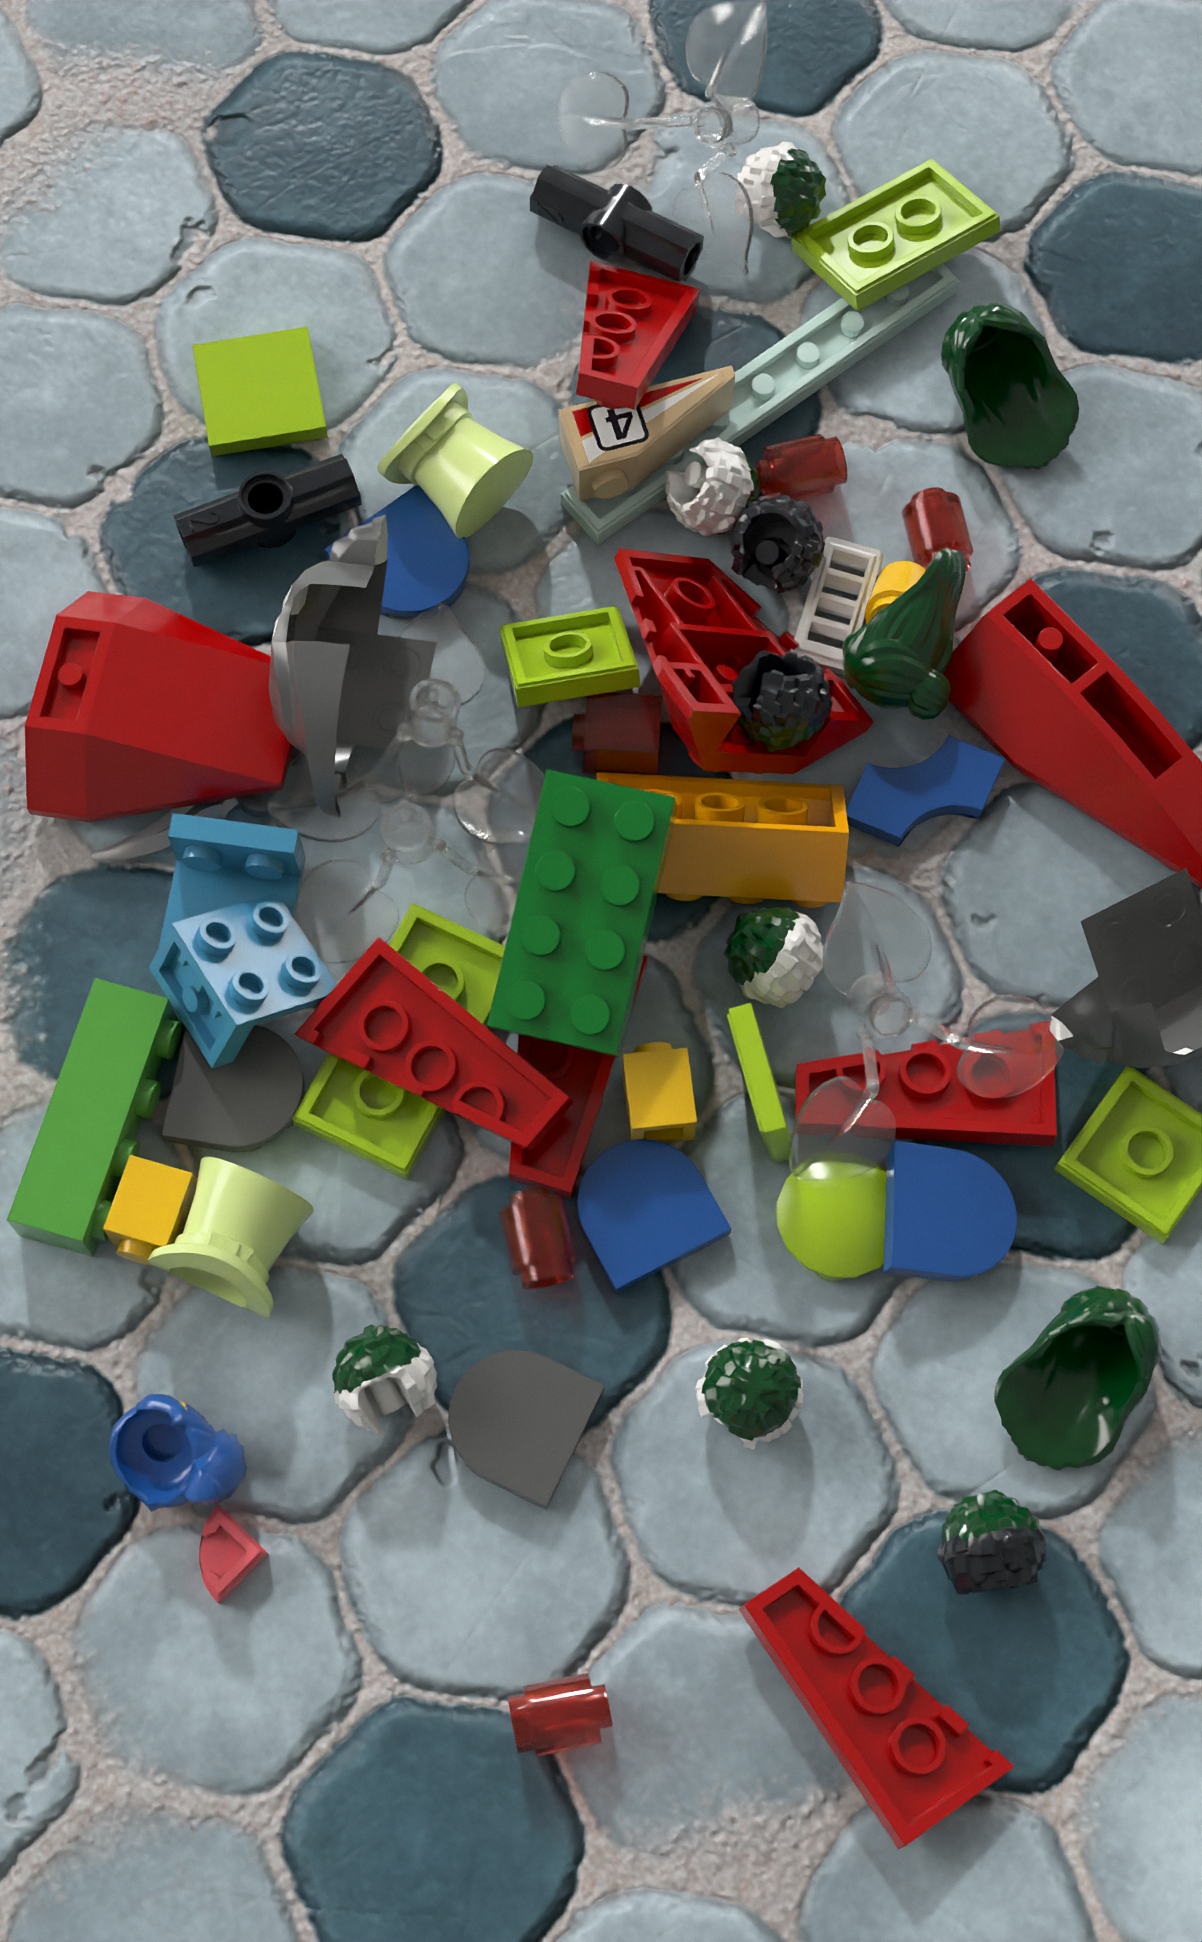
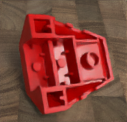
(698, 640)

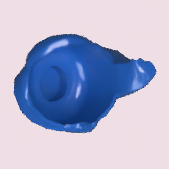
(173, 1455)

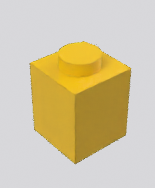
(659, 1093)
(149, 1208)

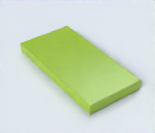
(370, 1113)

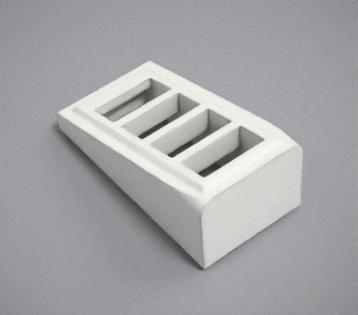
(843, 568)

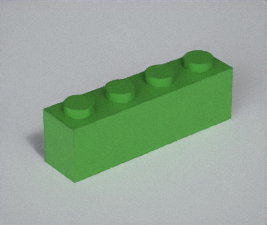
(95, 1117)

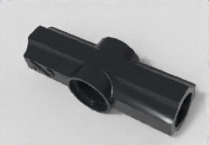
(616, 223)
(302, 499)

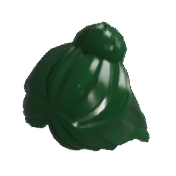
(1008, 388)
(910, 643)
(1080, 1379)

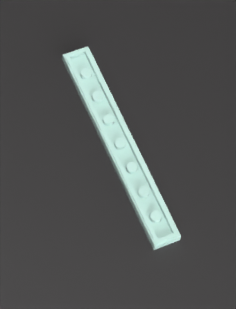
(776, 384)

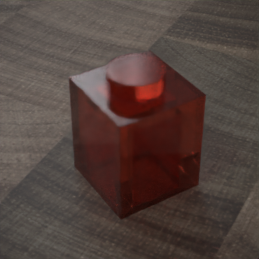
(619, 733)

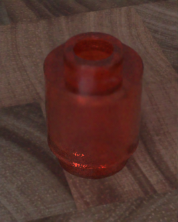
(802, 467)
(934, 522)
(538, 1238)
(559, 1715)

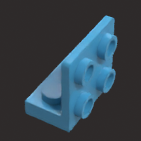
(230, 864)
(238, 972)

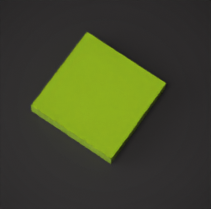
(259, 391)
(569, 656)
(760, 1081)
(1139, 1154)

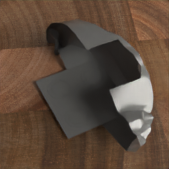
(330, 668)
(1148, 982)

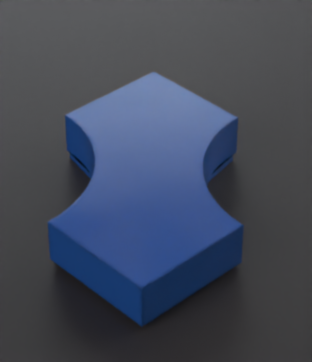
(947, 783)

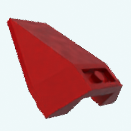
(147, 714)

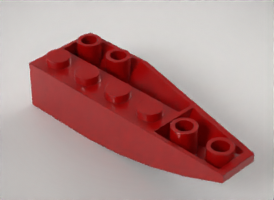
(1079, 726)

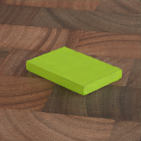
(895, 234)

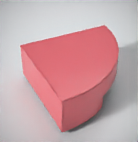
(226, 1554)

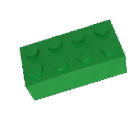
(583, 913)

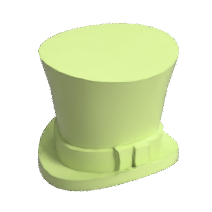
(457, 463)
(234, 1234)

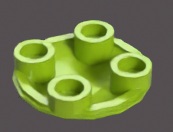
(835, 1223)

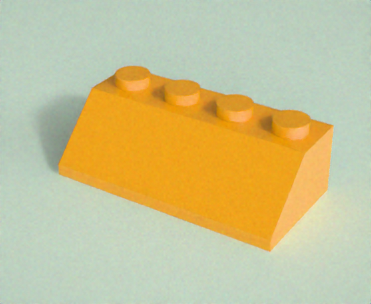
(751, 838)

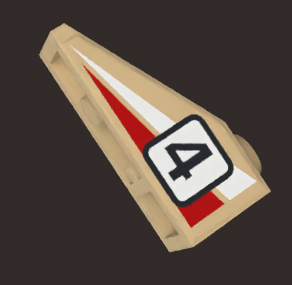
(624, 446)

